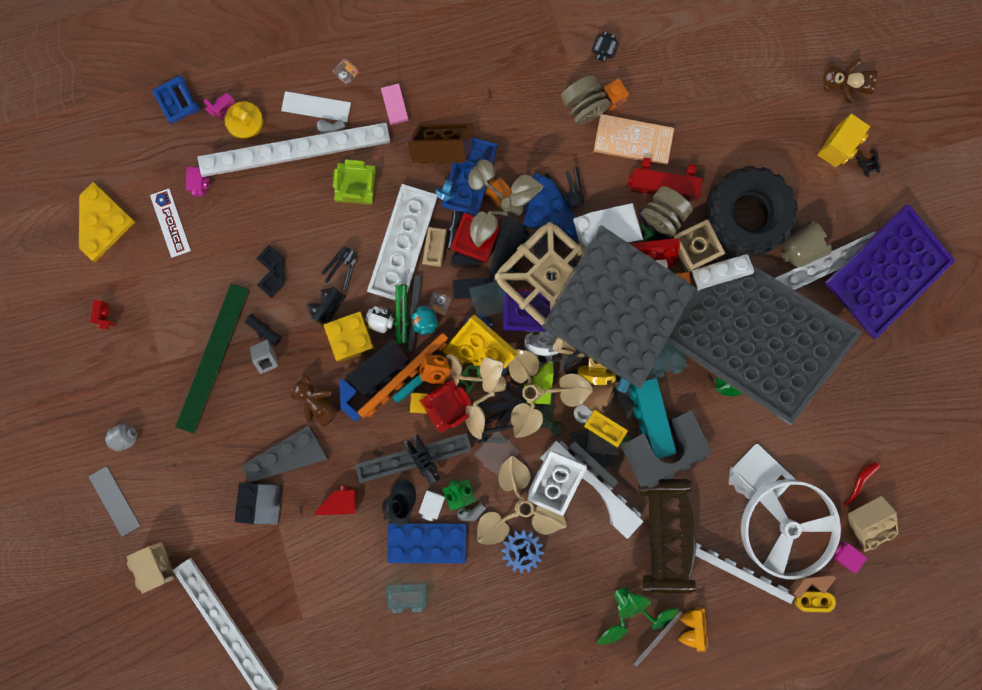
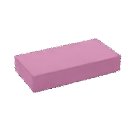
(394, 104)

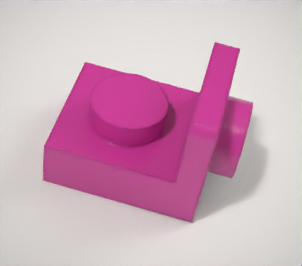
(221, 106)

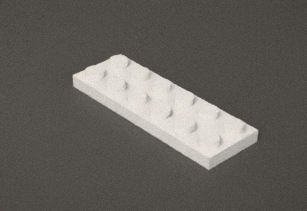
(402, 241)

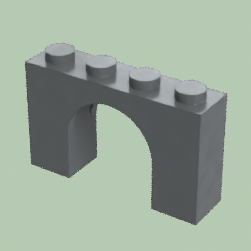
(691, 448)

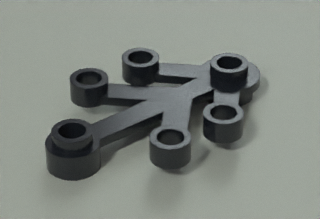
(509, 404)

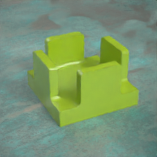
(354, 182)

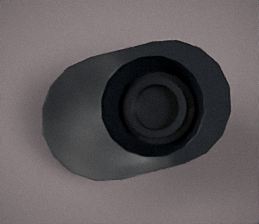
(400, 503)

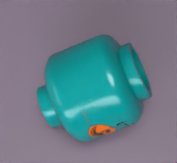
(424, 320)

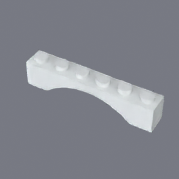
(621, 517)

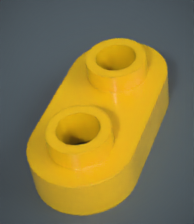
(813, 602)

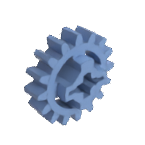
(530, 555)

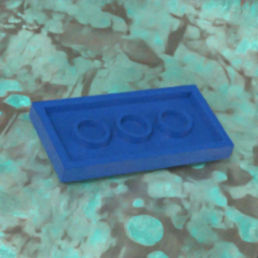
(465, 198)
(427, 543)

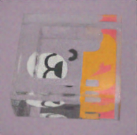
(345, 71)
(439, 303)

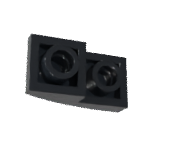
(462, 286)

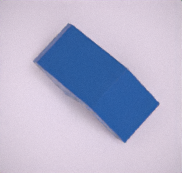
(347, 393)

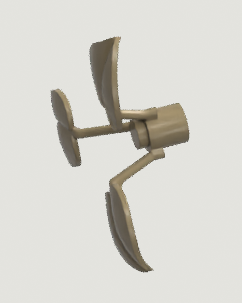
(522, 192)

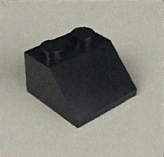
(258, 503)

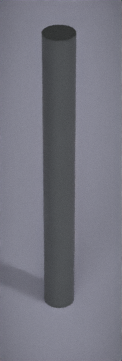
(414, 304)

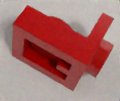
(99, 314)

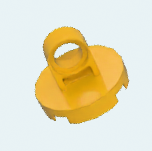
(244, 120)
(596, 373)

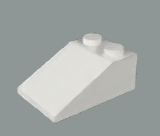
(619, 220)
(556, 482)

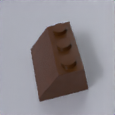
(441, 143)

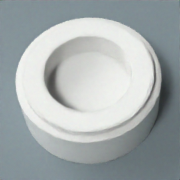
(581, 413)

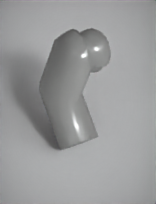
(325, 127)

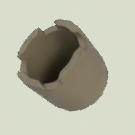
(805, 245)

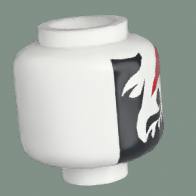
(379, 319)

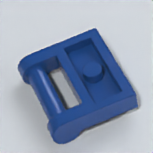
(170, 103)

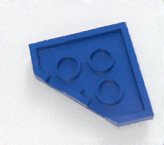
(549, 207)

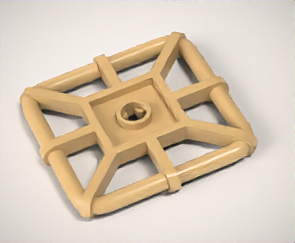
(537, 275)

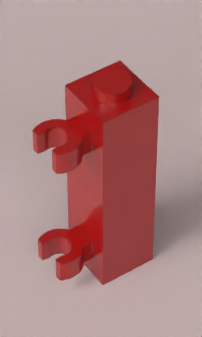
(650, 181)

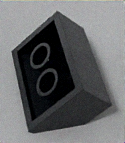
(510, 238)
(378, 369)

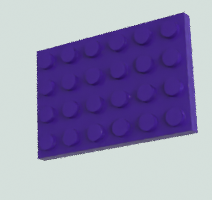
(890, 271)

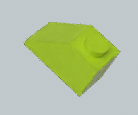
(544, 379)

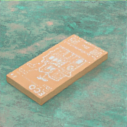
(633, 139)

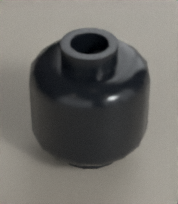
(605, 46)

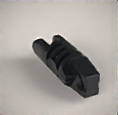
(422, 459)

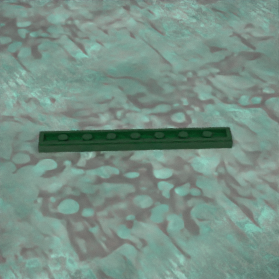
(212, 358)

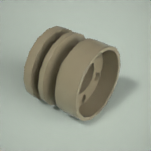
(585, 100)
(666, 211)

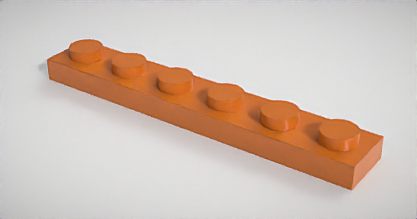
(398, 383)

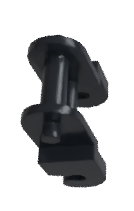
(866, 171)

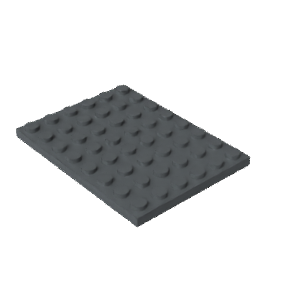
(763, 340)

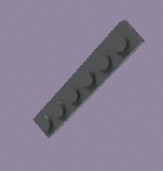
(402, 460)

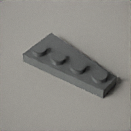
(290, 454)

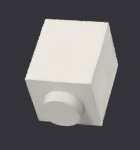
(431, 505)

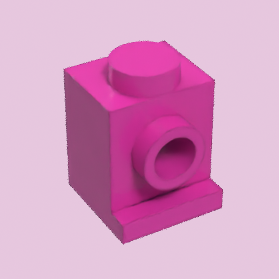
(195, 182)

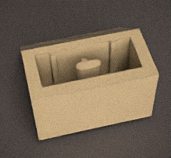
(874, 523)

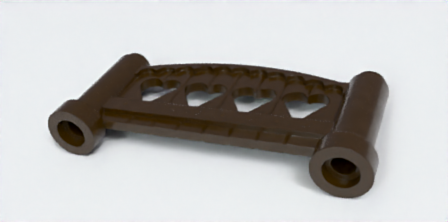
(662, 578)

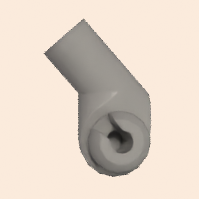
(471, 514)

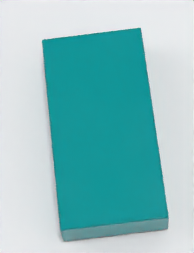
(408, 389)

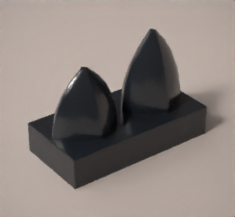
(323, 312)

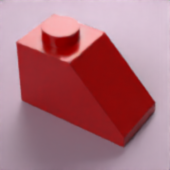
(339, 502)

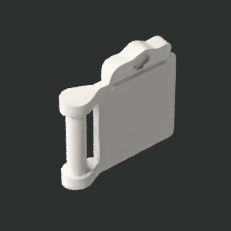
(756, 471)

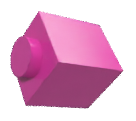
(849, 557)

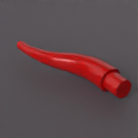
(862, 478)

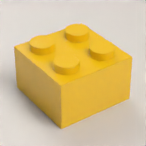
(844, 140)
(349, 337)

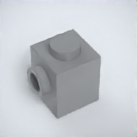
(263, 356)

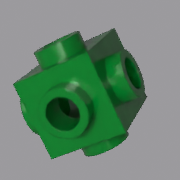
(459, 494)

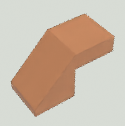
(820, 582)

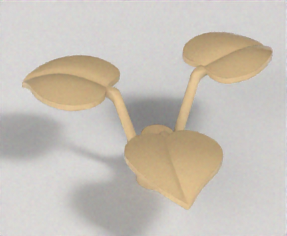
(492, 382)
(528, 420)
(493, 529)

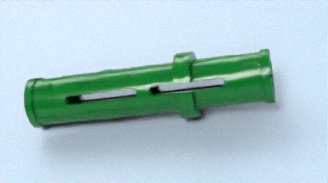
(401, 336)

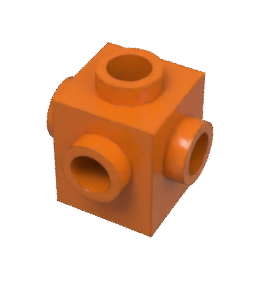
(434, 369)

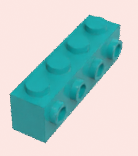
(652, 417)

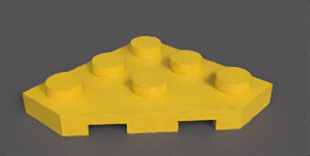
(100, 222)
(478, 342)

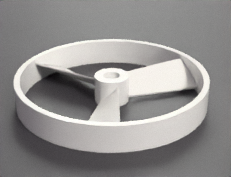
(790, 530)

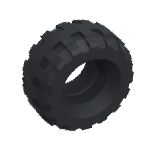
(771, 194)

